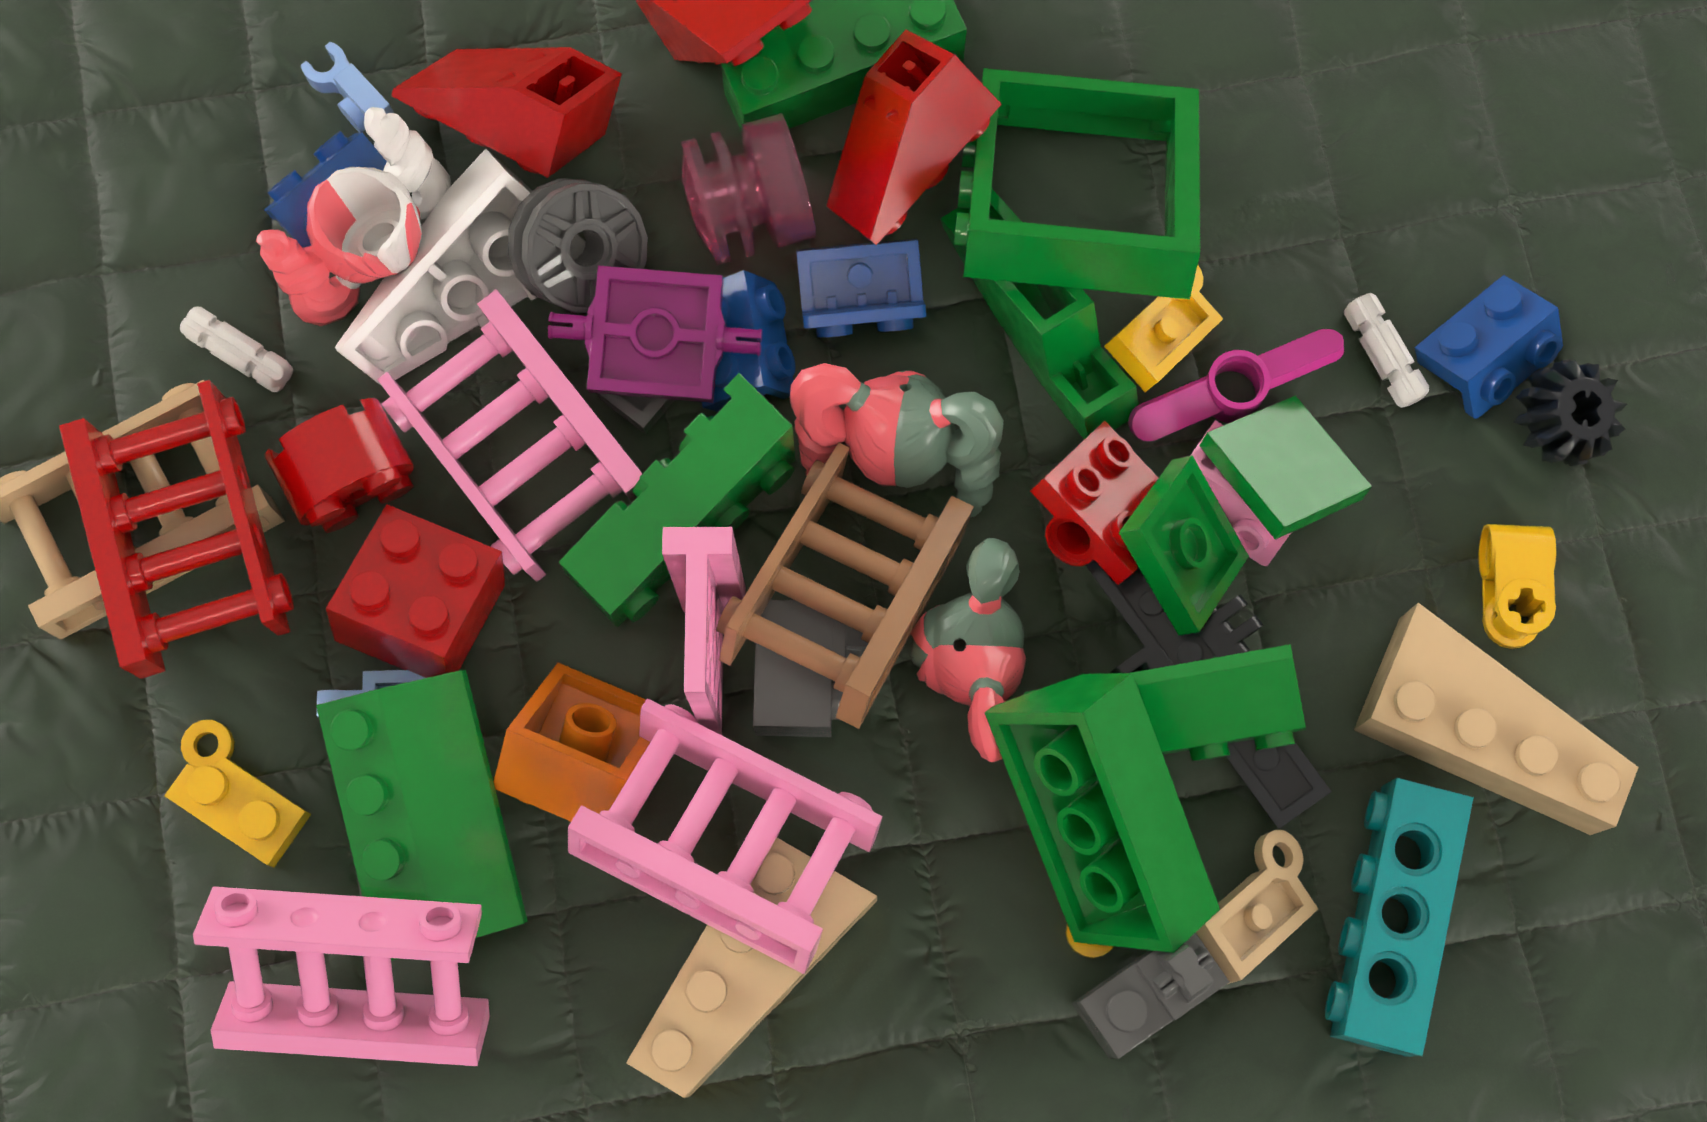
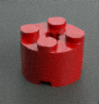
(340, 464)

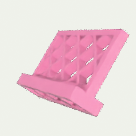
(705, 577)

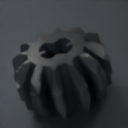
(1570, 412)

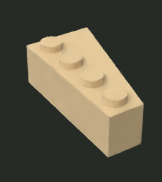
(1486, 725)
(732, 986)

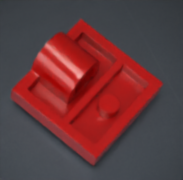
(1092, 500)

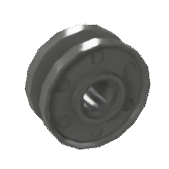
(550, 220)

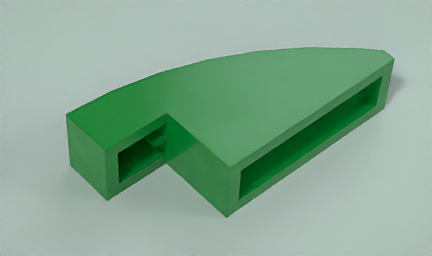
(1058, 340)

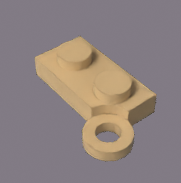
(1259, 910)

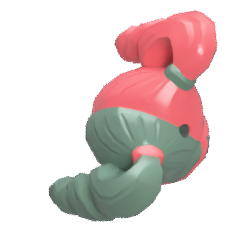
(899, 429)
(994, 638)

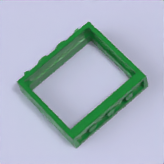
(1082, 255)

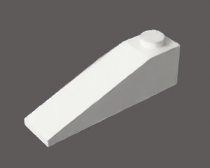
(455, 268)

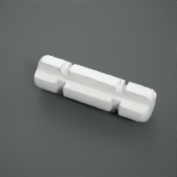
(236, 349)
(1386, 350)

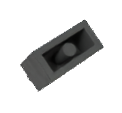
(788, 695)
(1149, 995)

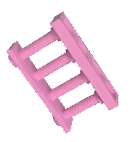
(537, 382)
(724, 898)
(345, 1021)

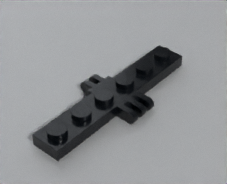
(1277, 776)

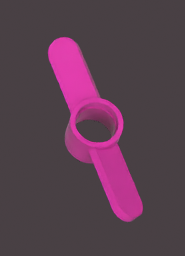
(1202, 399)

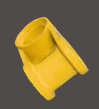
(1519, 571)

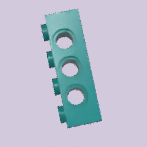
(1439, 827)

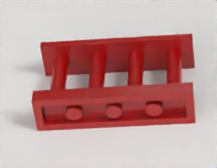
(128, 575)

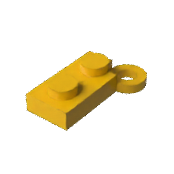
(1163, 335)
(233, 798)

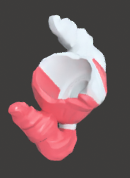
(359, 224)

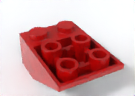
(719, 28)
(518, 101)
(904, 132)

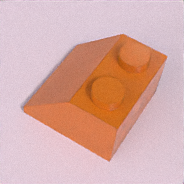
(571, 744)

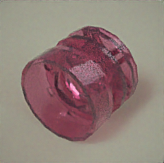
(748, 189)

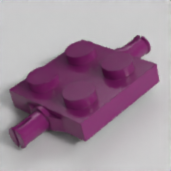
(655, 333)

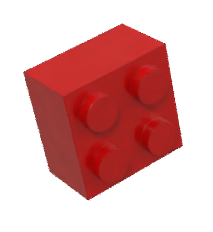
(416, 594)

